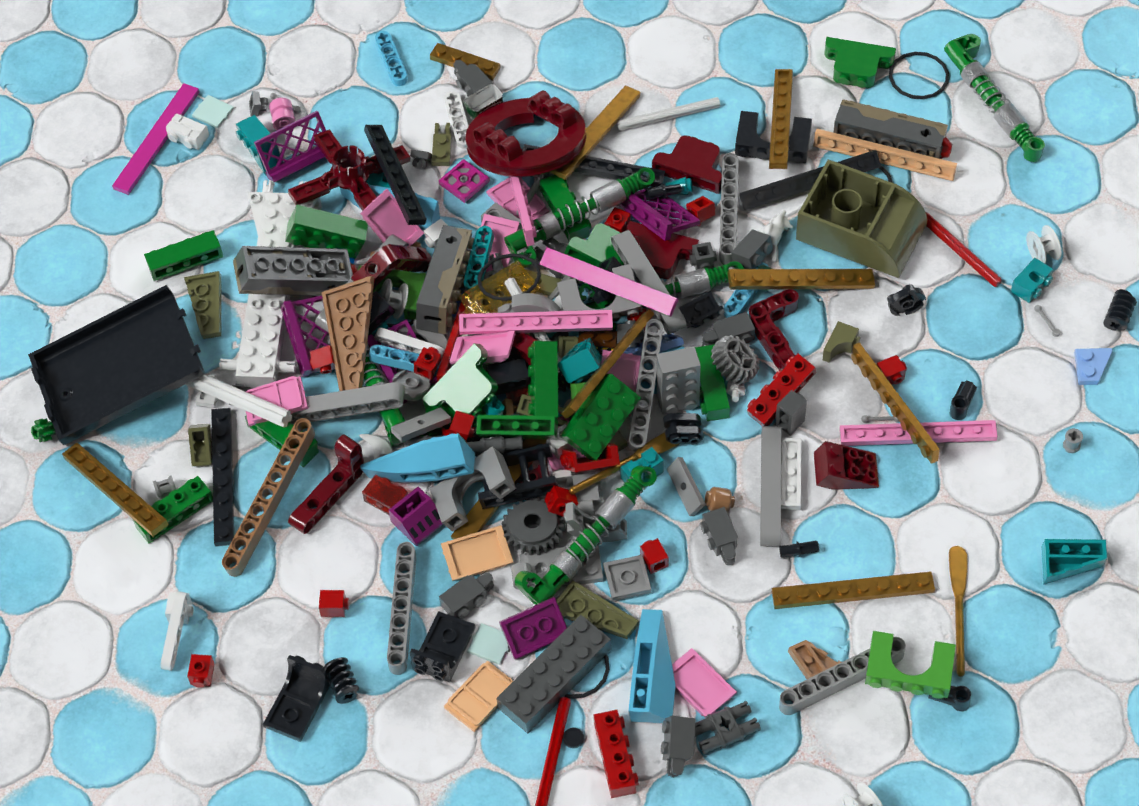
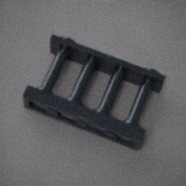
(526, 489)

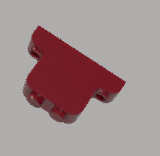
(693, 160)
(662, 254)

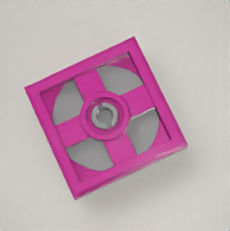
(464, 180)

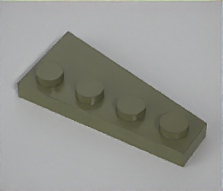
(206, 302)
(605, 616)

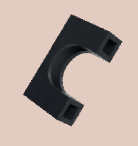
(751, 145)

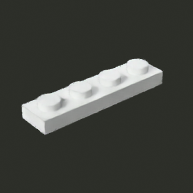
(791, 473)

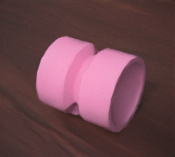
(281, 113)

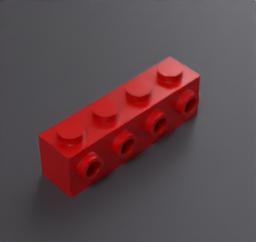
(792, 377)
(614, 753)

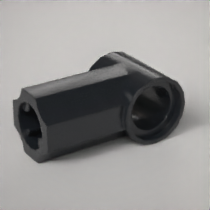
(962, 400)
(959, 691)

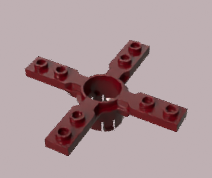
(341, 160)

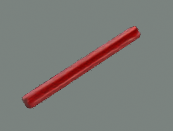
(963, 251)
(553, 752)

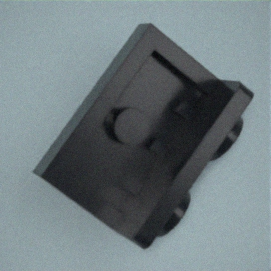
(700, 309)

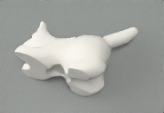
(774, 229)

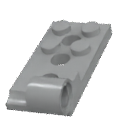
(589, 574)

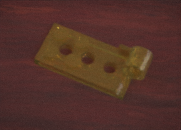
(472, 297)

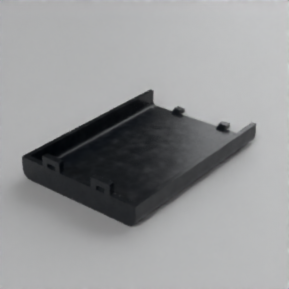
(116, 364)

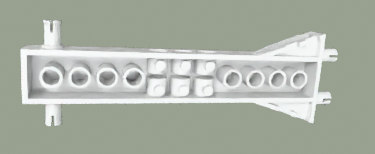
(263, 323)

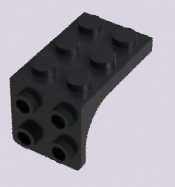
(442, 647)
(298, 698)

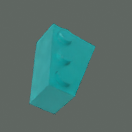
(252, 130)
(580, 361)
(1071, 557)

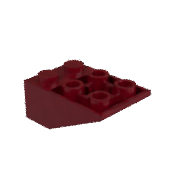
(845, 467)

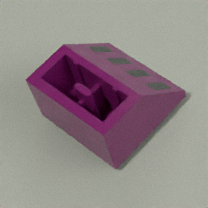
(416, 516)

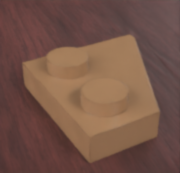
(810, 659)

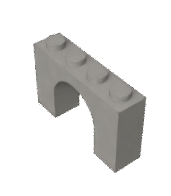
(620, 306)
(450, 492)

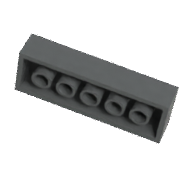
(554, 673)

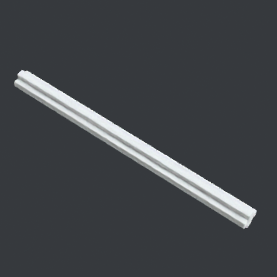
(242, 400)

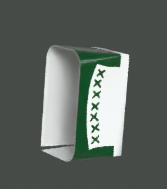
(473, 101)

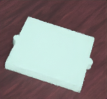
(212, 111)
(489, 644)

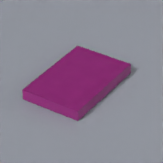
(533, 628)

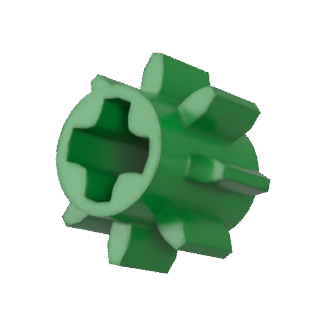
(42, 430)

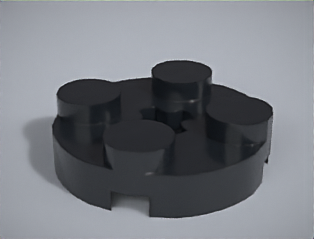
(906, 300)

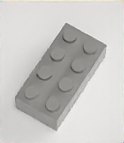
(678, 380)

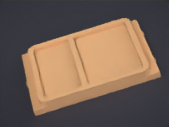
(477, 553)
(478, 695)

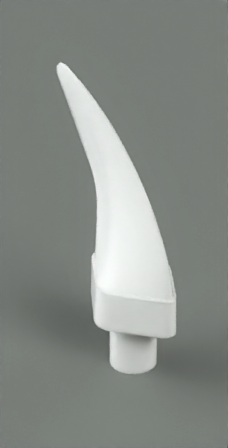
(735, 390)
(378, 444)

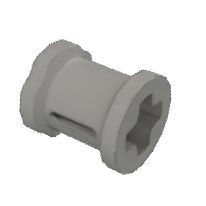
(1072, 440)
(164, 486)

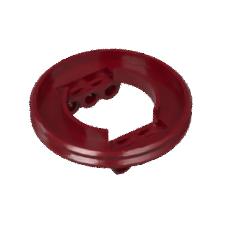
(503, 156)

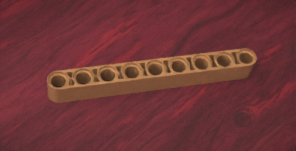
(269, 505)

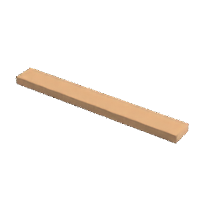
(887, 155)

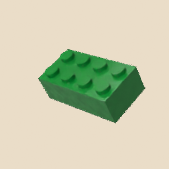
(326, 230)
(600, 417)

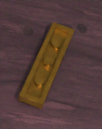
(448, 55)

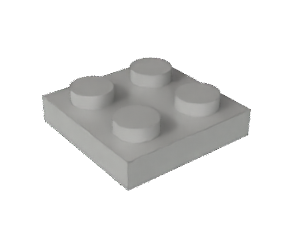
(627, 577)

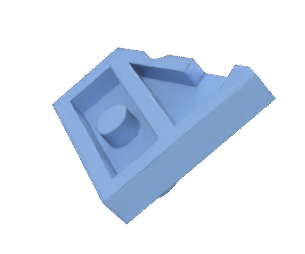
(1091, 364)

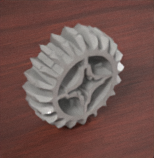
(735, 359)

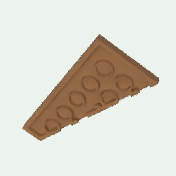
(348, 326)

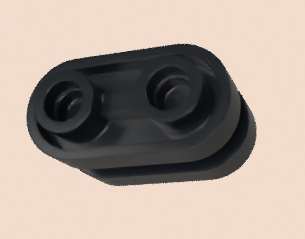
(683, 428)

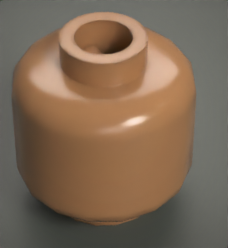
(719, 498)

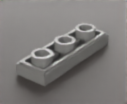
(421, 424)
(686, 486)

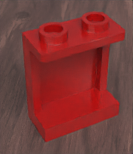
(607, 458)

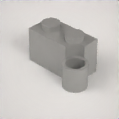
(589, 498)

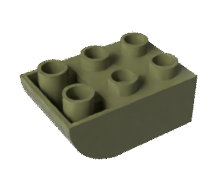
(861, 218)

